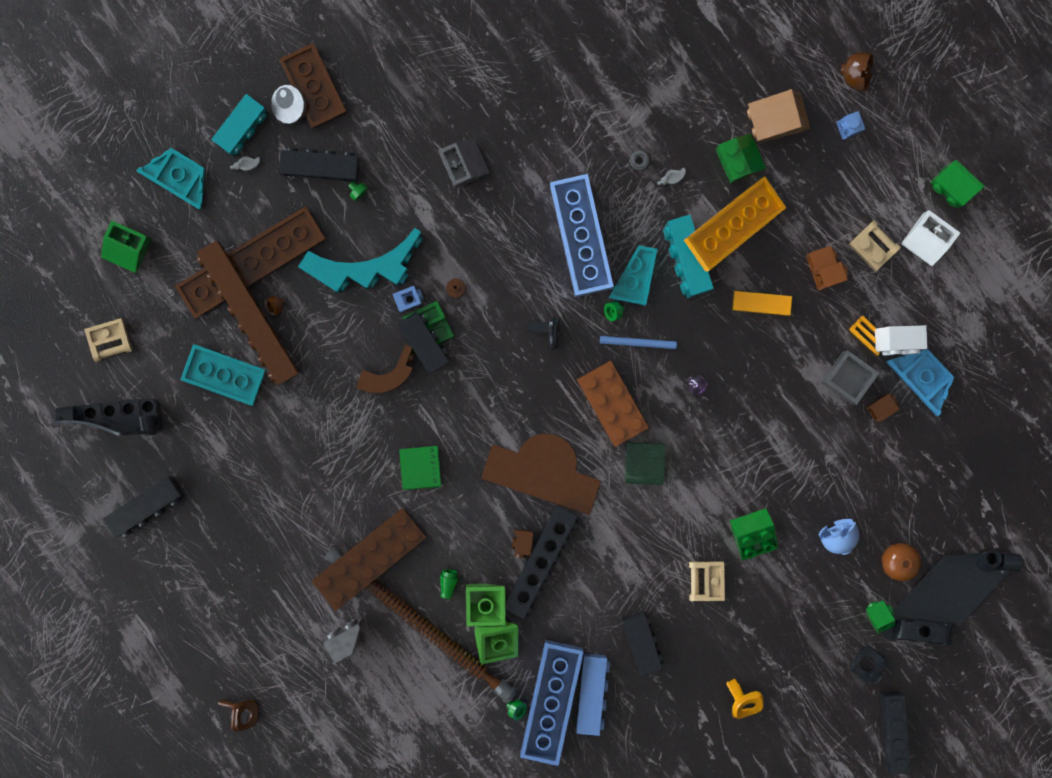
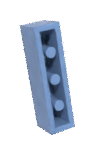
(591, 694)

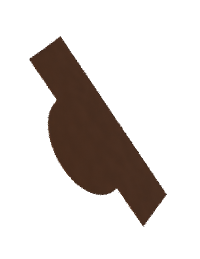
(543, 470)

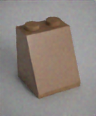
(778, 116)

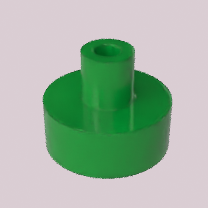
(357, 190)
(613, 311)
(516, 709)

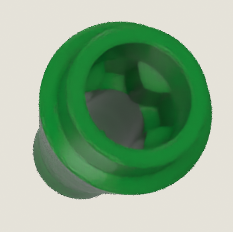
(448, 581)

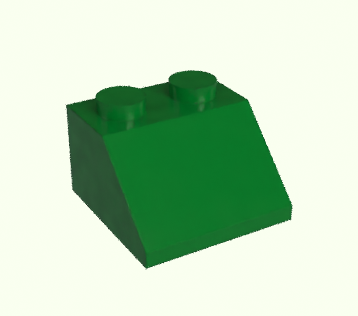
(740, 158)
(956, 184)

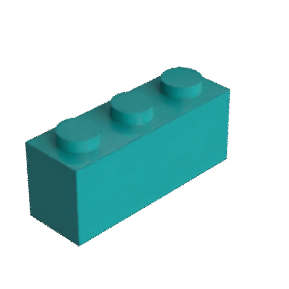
(240, 125)

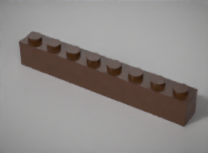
(247, 311)

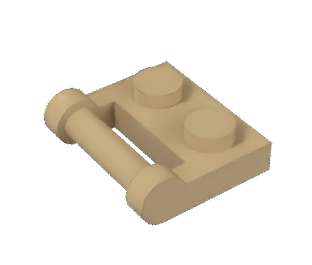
(870, 250)
(105, 334)
(713, 581)

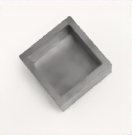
(850, 377)

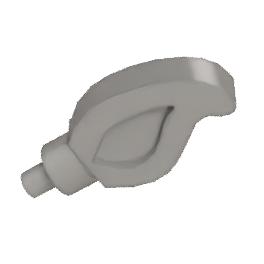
(246, 164)
(672, 177)

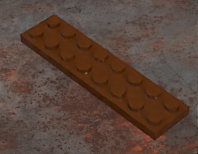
(255, 259)

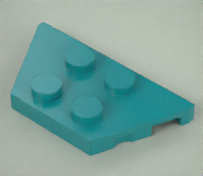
(177, 176)

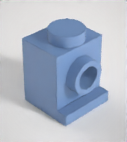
(850, 125)
(401, 296)

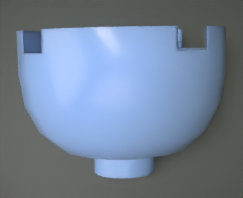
(840, 538)

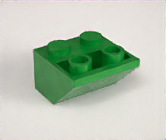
(124, 246)
(754, 534)

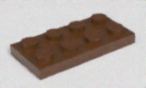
(309, 74)

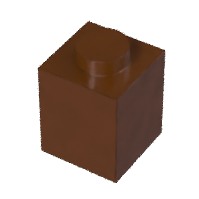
(883, 407)

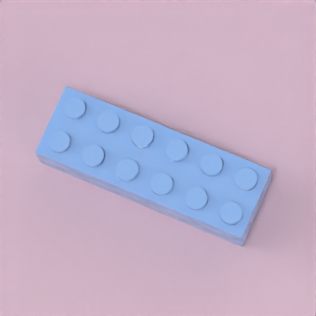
(581, 235)

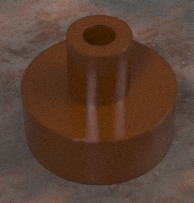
(455, 293)
(274, 305)

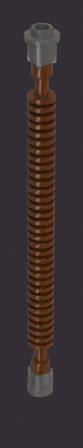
(500, 687)

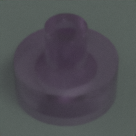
(697, 385)

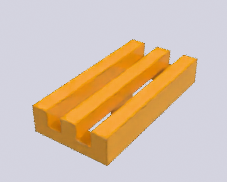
(867, 333)

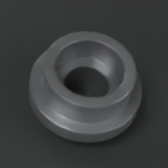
(639, 154)

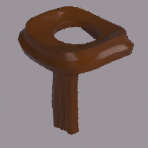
(238, 708)

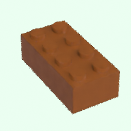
(612, 403)

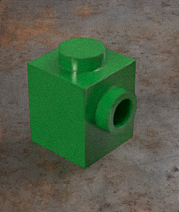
(880, 616)

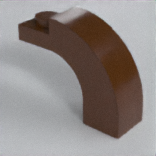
(385, 383)

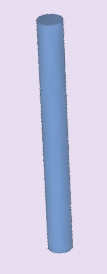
(638, 342)

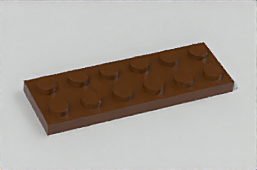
(368, 559)

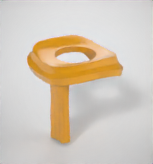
(742, 700)

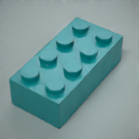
(693, 276)

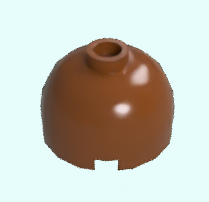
(901, 562)

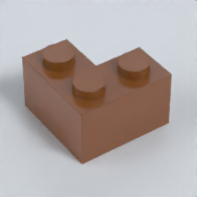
(825, 268)

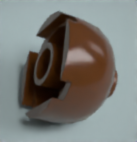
(857, 70)

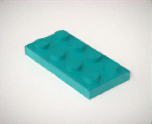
(223, 375)

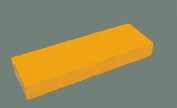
(762, 303)

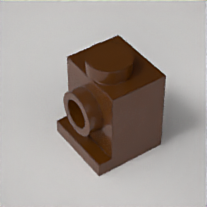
(522, 543)

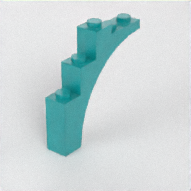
(365, 273)

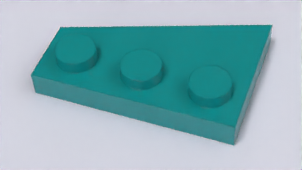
(636, 278)

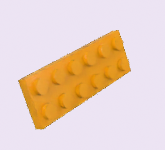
(735, 224)

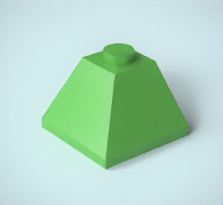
(485, 605)
(497, 642)

